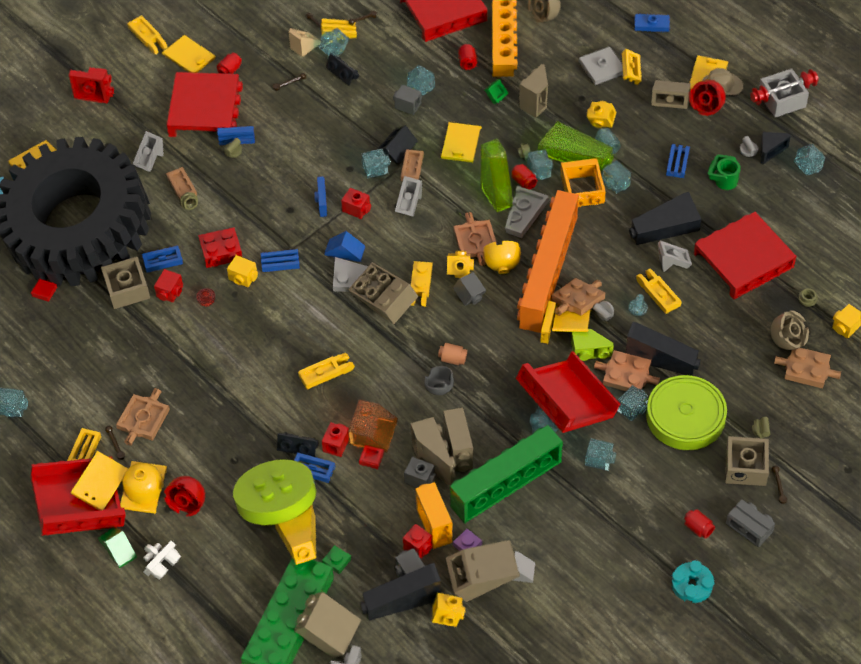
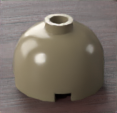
(544, 9)
(789, 330)

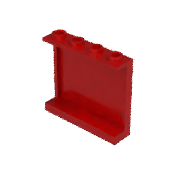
(446, 16)
(204, 102)
(746, 254)
(568, 393)
(61, 510)

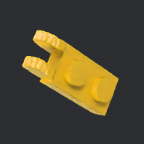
(146, 34)
(421, 280)
(659, 291)
(325, 370)

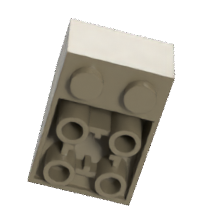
(383, 292)
(431, 448)
(482, 569)

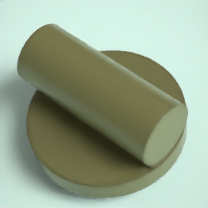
(233, 149)
(761, 427)

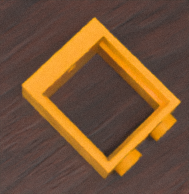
(580, 169)
(434, 514)

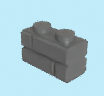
(750, 522)

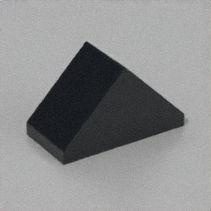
(772, 145)

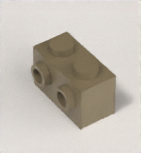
(670, 94)

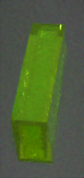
(570, 145)
(495, 175)

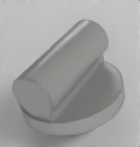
(748, 147)
(604, 310)

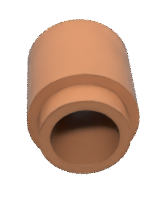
(452, 354)

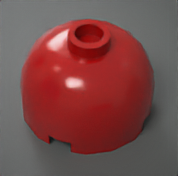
(707, 97)
(185, 495)

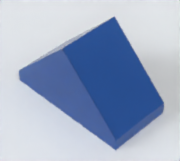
(345, 247)

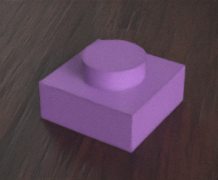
(467, 540)

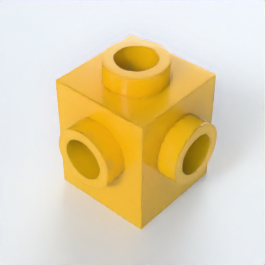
(601, 114)
(453, 267)
(447, 610)

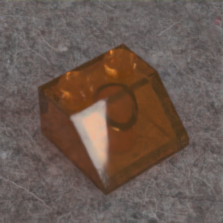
(372, 426)

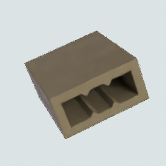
(458, 439)
(327, 624)

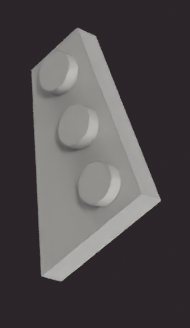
(525, 210)
(346, 274)

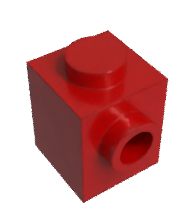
(356, 203)
(168, 286)
(335, 439)
(419, 540)

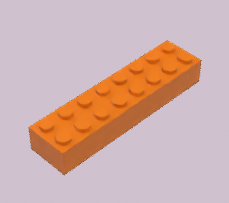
(548, 260)

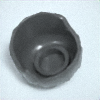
(439, 380)

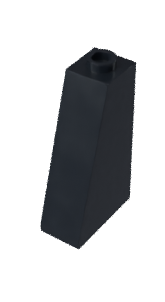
(666, 221)
(661, 350)
(402, 593)

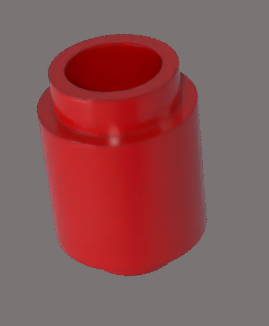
(467, 57)
(229, 64)
(524, 176)
(699, 523)

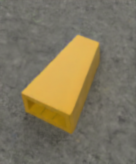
(300, 536)

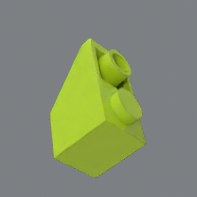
(591, 345)

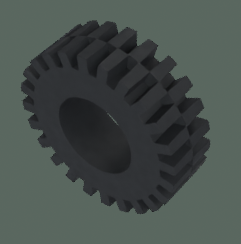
(60, 176)

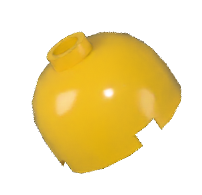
(502, 257)
(142, 483)

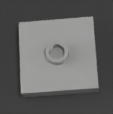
(602, 65)

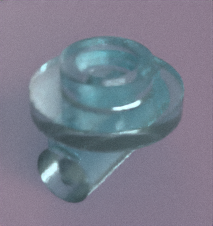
(638, 306)

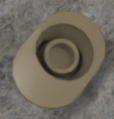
(731, 83)

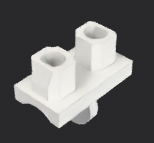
(155, 566)

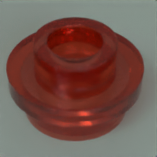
(208, 300)

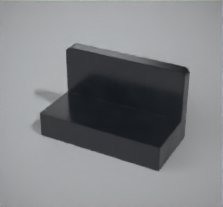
(398, 142)

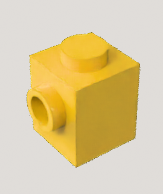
(242, 271)
(847, 321)

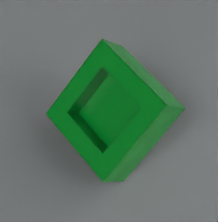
(496, 91)
(337, 559)

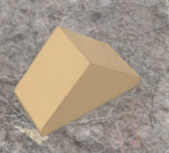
(302, 41)

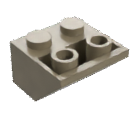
(534, 92)

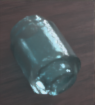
(607, 137)

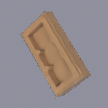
(412, 164)
(180, 182)

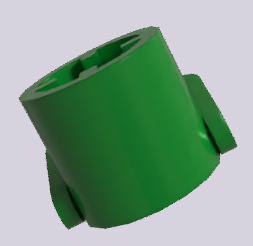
(727, 171)

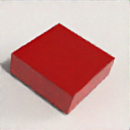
(44, 290)
(371, 457)

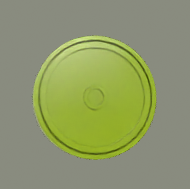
(686, 412)
(274, 492)

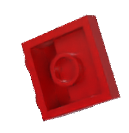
(91, 85)
(220, 247)

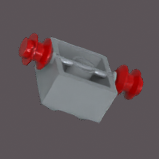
(784, 91)

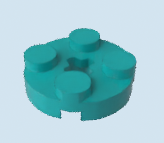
(696, 571)

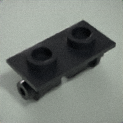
(341, 69)
(295, 444)

